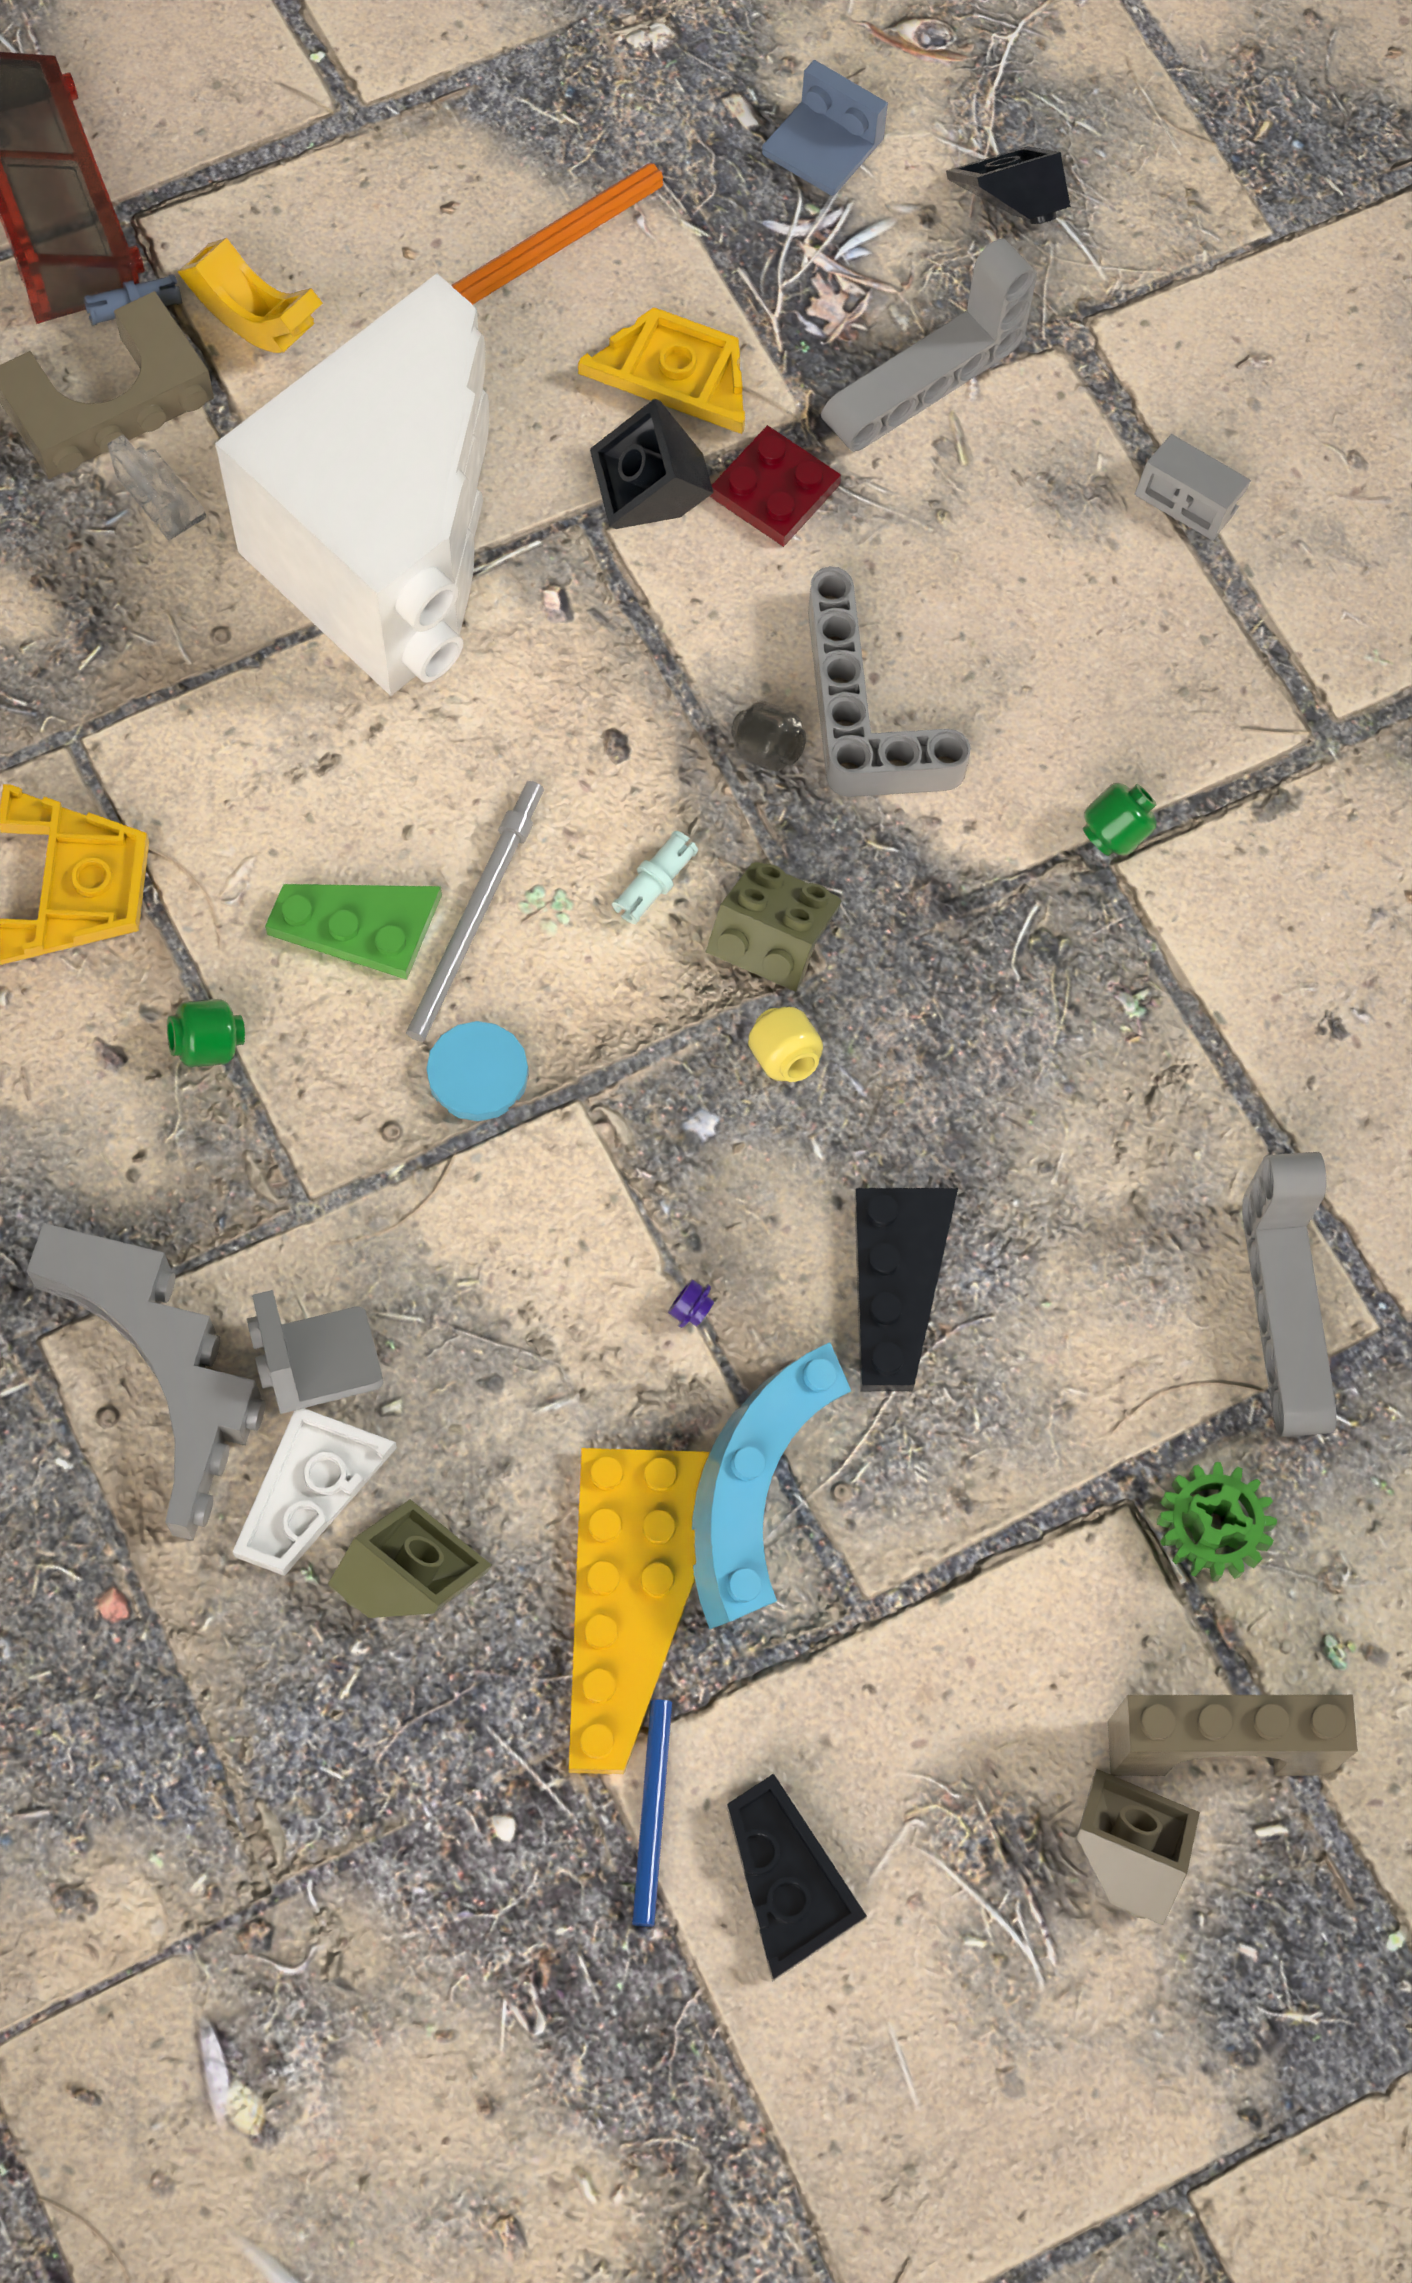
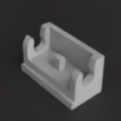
(1191, 487)

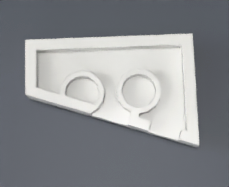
(307, 1487)

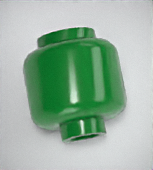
(1120, 819)
(205, 1033)

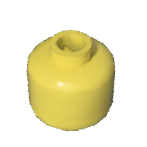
(785, 1044)

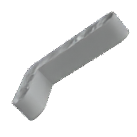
(945, 358)
(849, 702)
(1285, 1291)

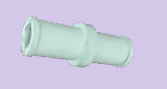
(655, 877)

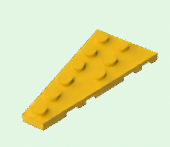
(628, 1594)

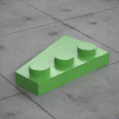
(357, 923)

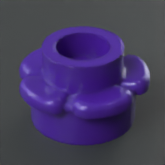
(691, 1304)

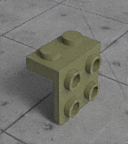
(772, 924)

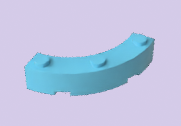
(736, 1481)

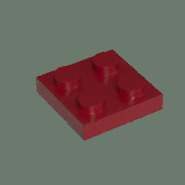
(775, 485)

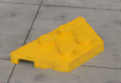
(677, 364)

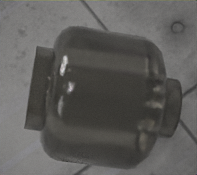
(768, 736)

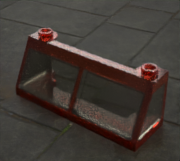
(54, 194)

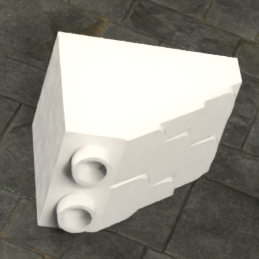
(366, 486)

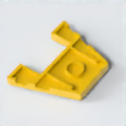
(88, 879)

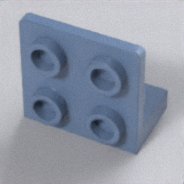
(828, 130)

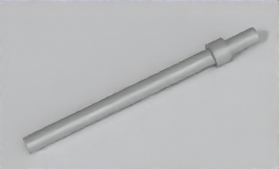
(513, 830)

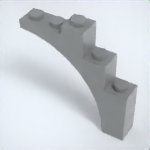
(204, 1405)

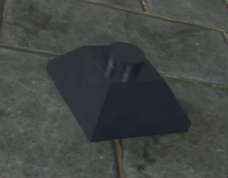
(1021, 182)
(649, 469)

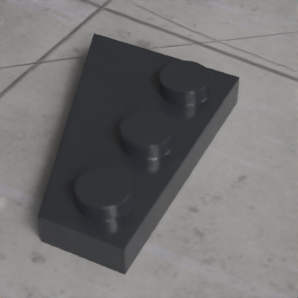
(789, 1878)

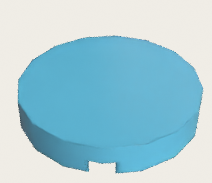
(477, 1071)

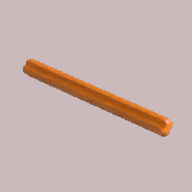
(560, 233)

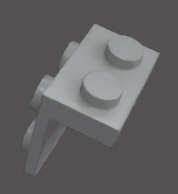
(314, 1356)

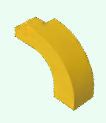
(245, 301)

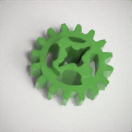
(1236, 1527)

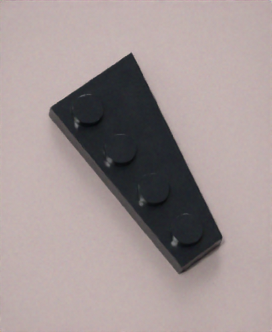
(898, 1268)

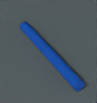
(652, 1813)

